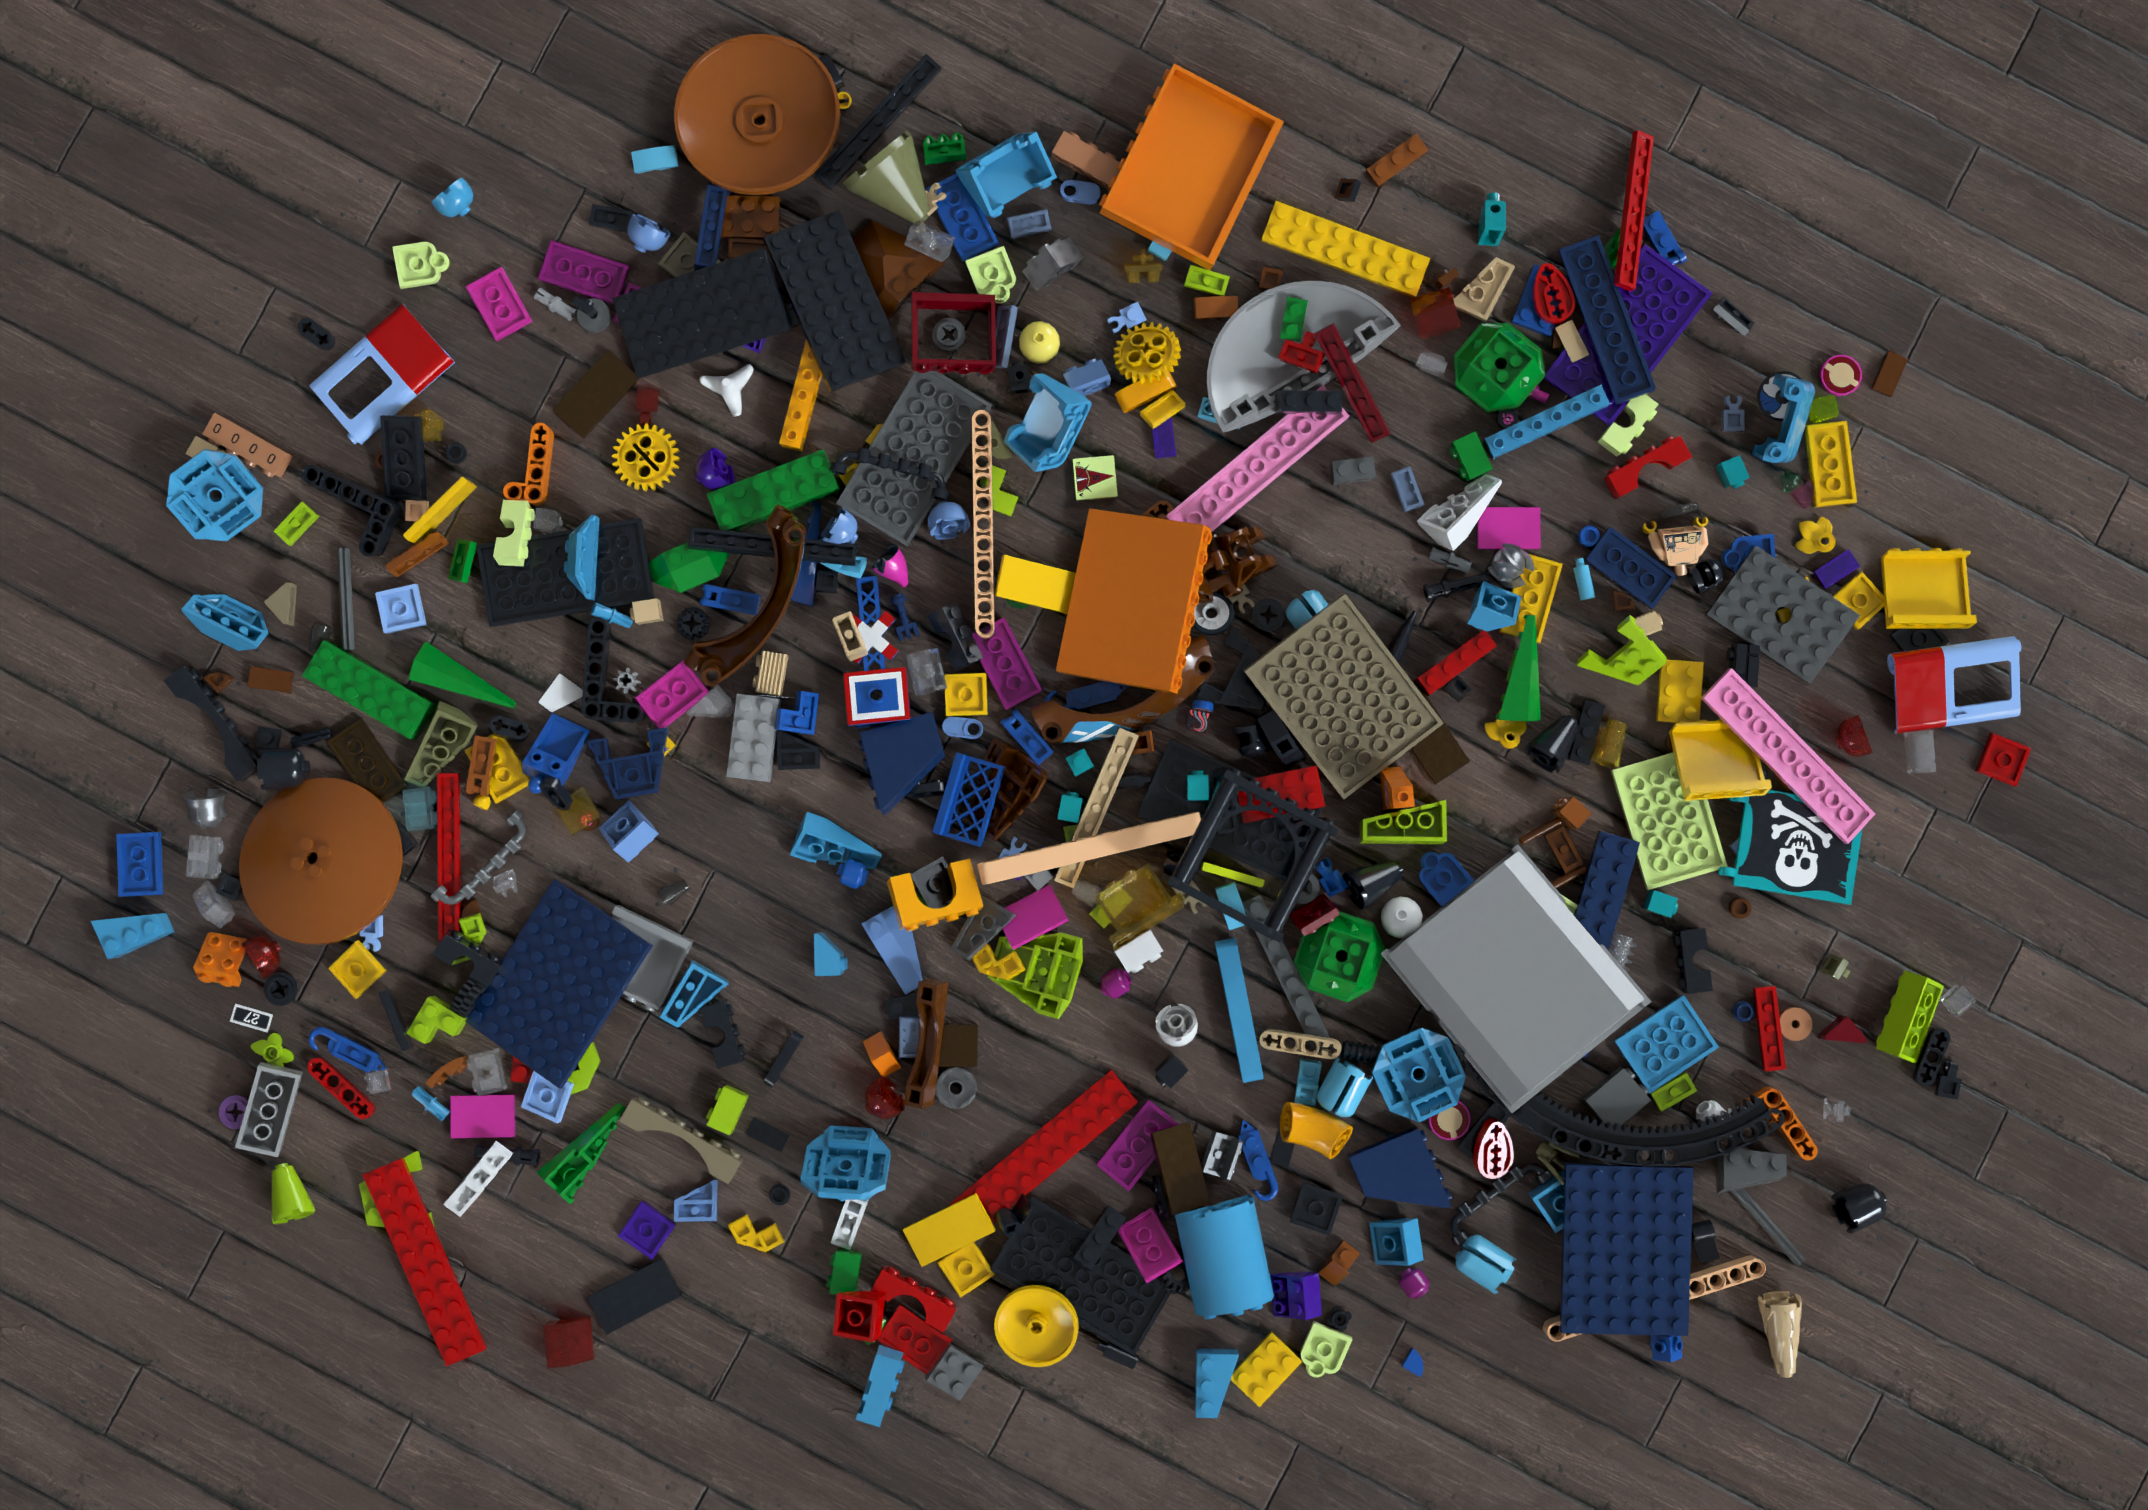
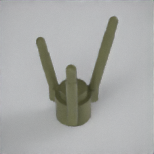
(1546, 1152)

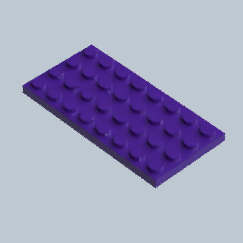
(1659, 313)

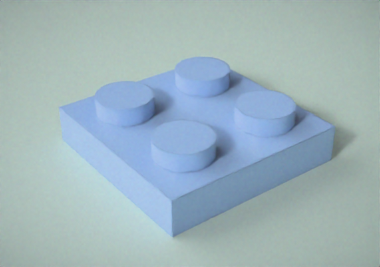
(400, 608)
(545, 1098)

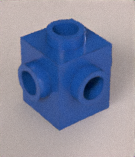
(1666, 1348)

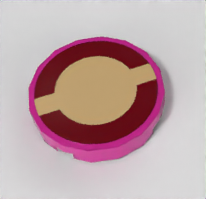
(1840, 375)
(1451, 1123)

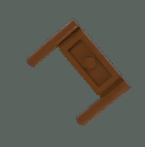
(1561, 848)

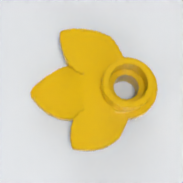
(1813, 534)
(1501, 728)

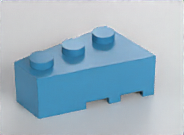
(127, 934)
(1212, 1379)
(879, 1386)

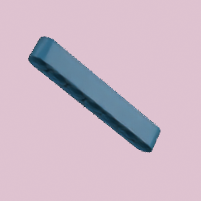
(1239, 1010)

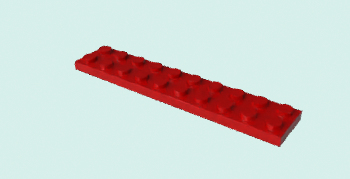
(1052, 1144)
(424, 1261)

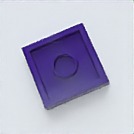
(647, 1229)

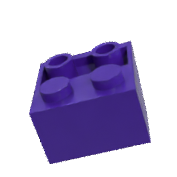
(1296, 1295)

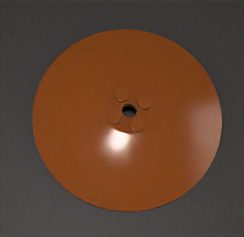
(752, 80)
(354, 867)

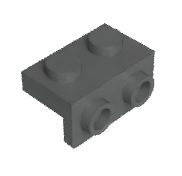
(1221, 1155)

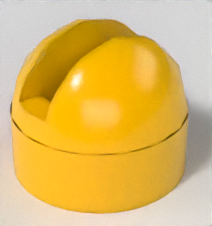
(844, 95)
(482, 802)

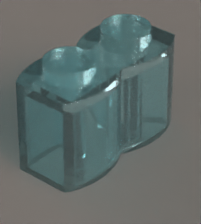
(420, 808)

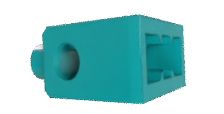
(1492, 221)

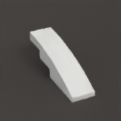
(478, 1178)

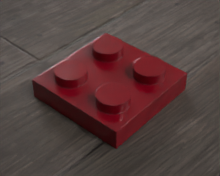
(1314, 914)

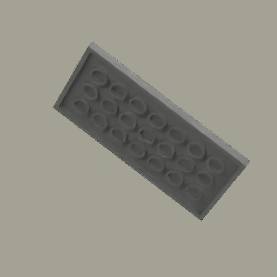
(927, 427)

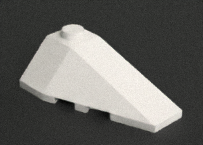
(1455, 518)

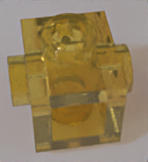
(432, 425)

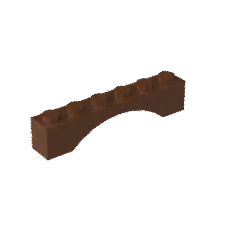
(923, 1077)

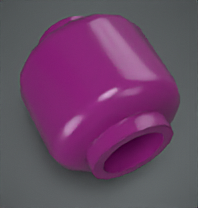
(1115, 983)
(1414, 1283)

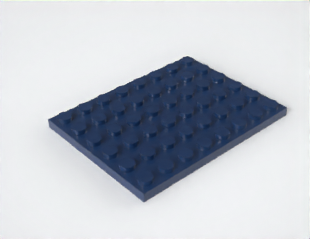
(558, 983)
(1626, 1249)

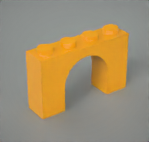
(912, 913)

